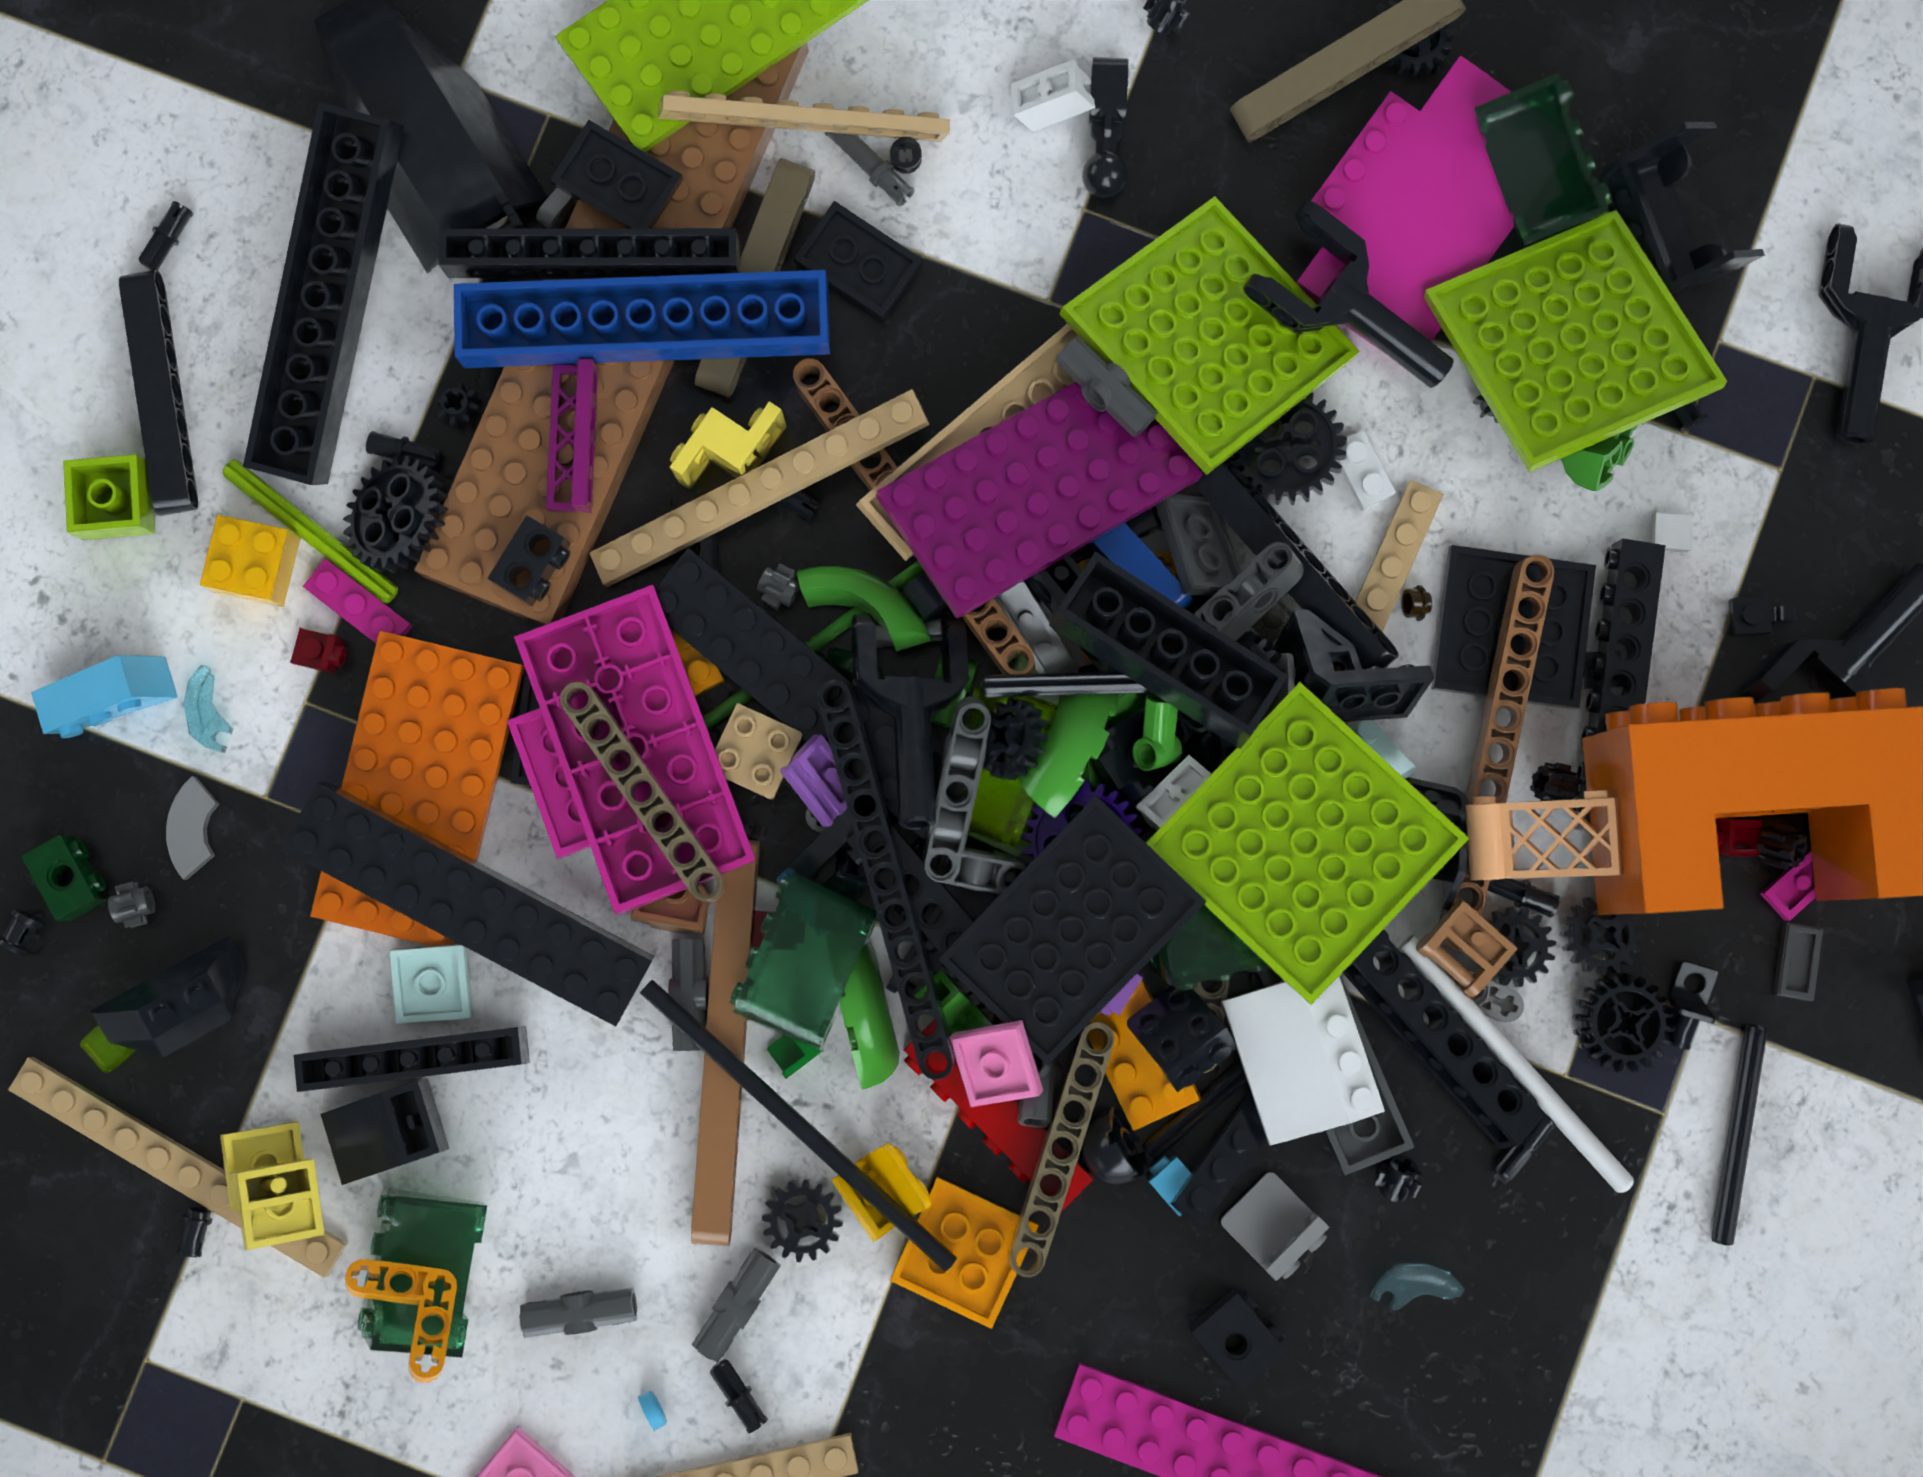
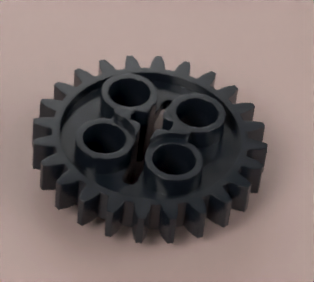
(1291, 477)
(395, 514)

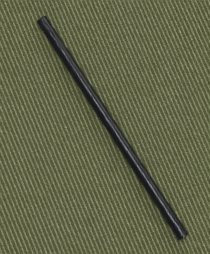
(798, 1125)

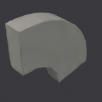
(188, 828)

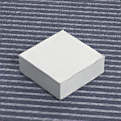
(1672, 531)

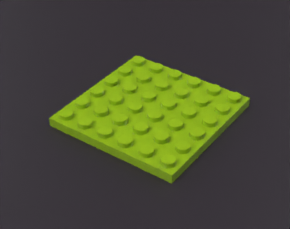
(1574, 340)
(1198, 343)
(1306, 843)

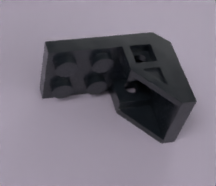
(1354, 691)

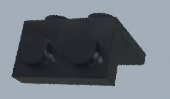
(1181, 1035)

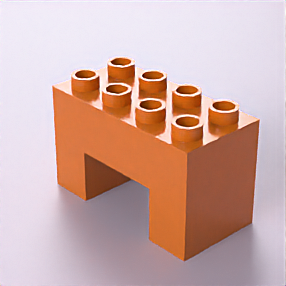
(1838, 759)

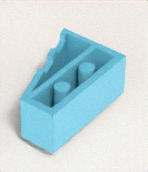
(103, 693)

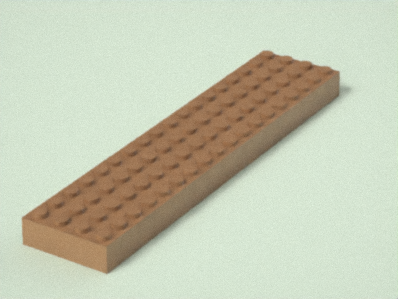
(509, 453)

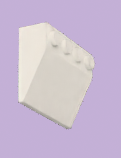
(1302, 1060)

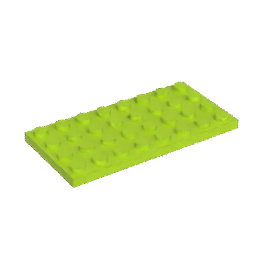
(651, 47)

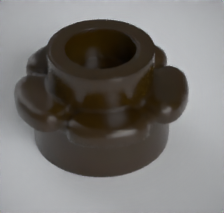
(1416, 603)

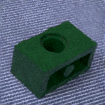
(47, 868)

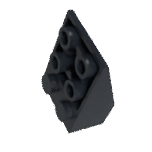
(384, 1131)

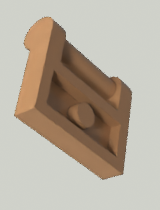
(1475, 938)

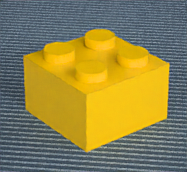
(250, 560)

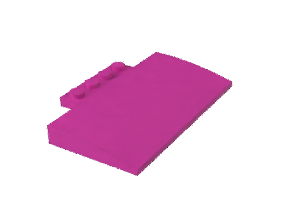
(1417, 197)
(637, 671)

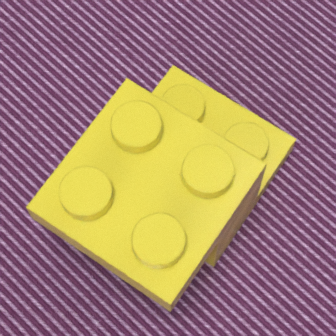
(727, 444)
(272, 1185)

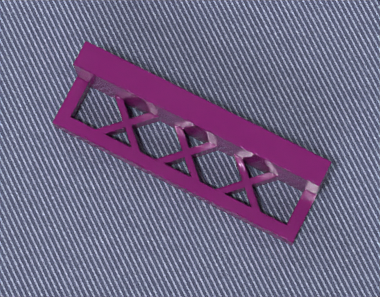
(583, 437)

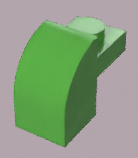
(957, 1007)

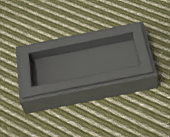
(1798, 961)

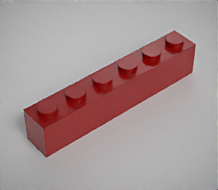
(1000, 1125)

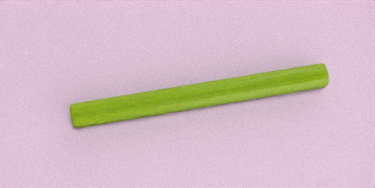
(309, 530)

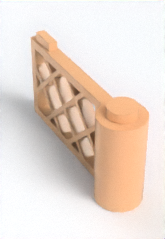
(1492, 837)

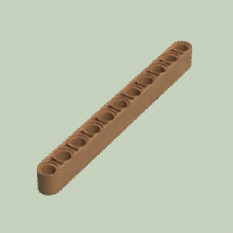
(980, 623)
(1514, 701)
(720, 1092)

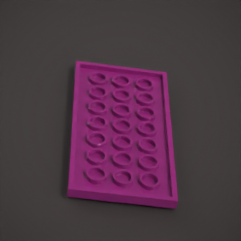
(1030, 495)

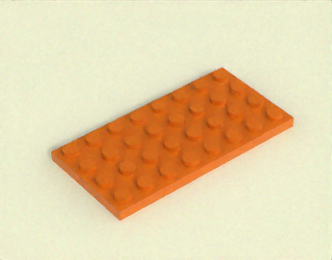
(427, 756)

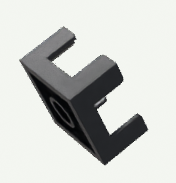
(1118, 765)

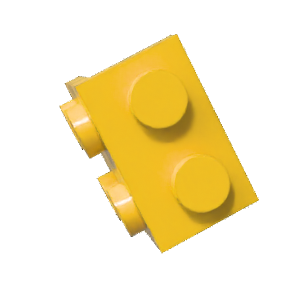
(890, 1172)

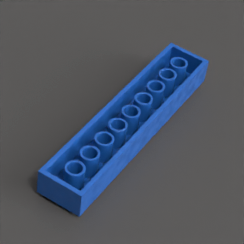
(641, 318)

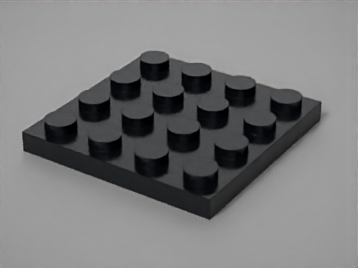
(1473, 616)

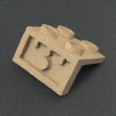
(755, 750)

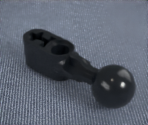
(1105, 171)

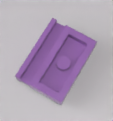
(816, 780)

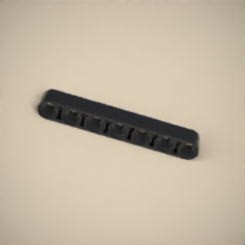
(158, 393)

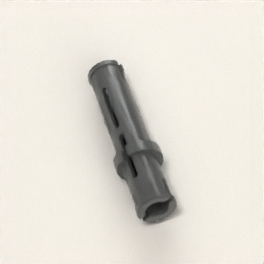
(880, 171)

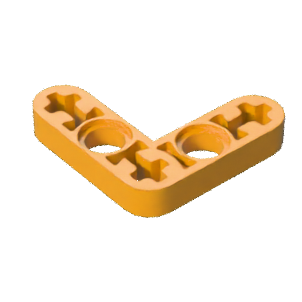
(417, 1295)

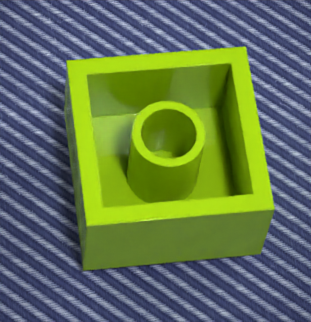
(108, 497)

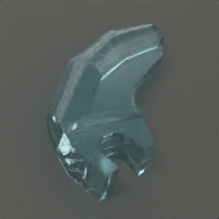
(200, 712)
(1416, 1280)

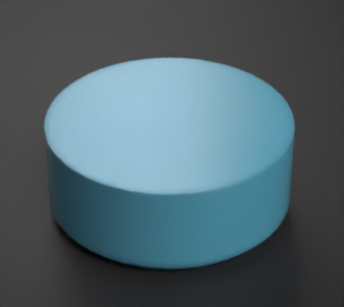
(652, 1410)

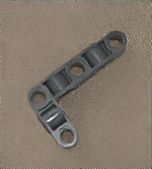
(1252, 591)
(963, 762)

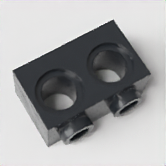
(520, 557)

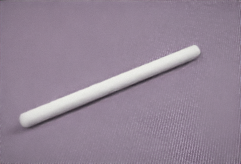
(1521, 1069)

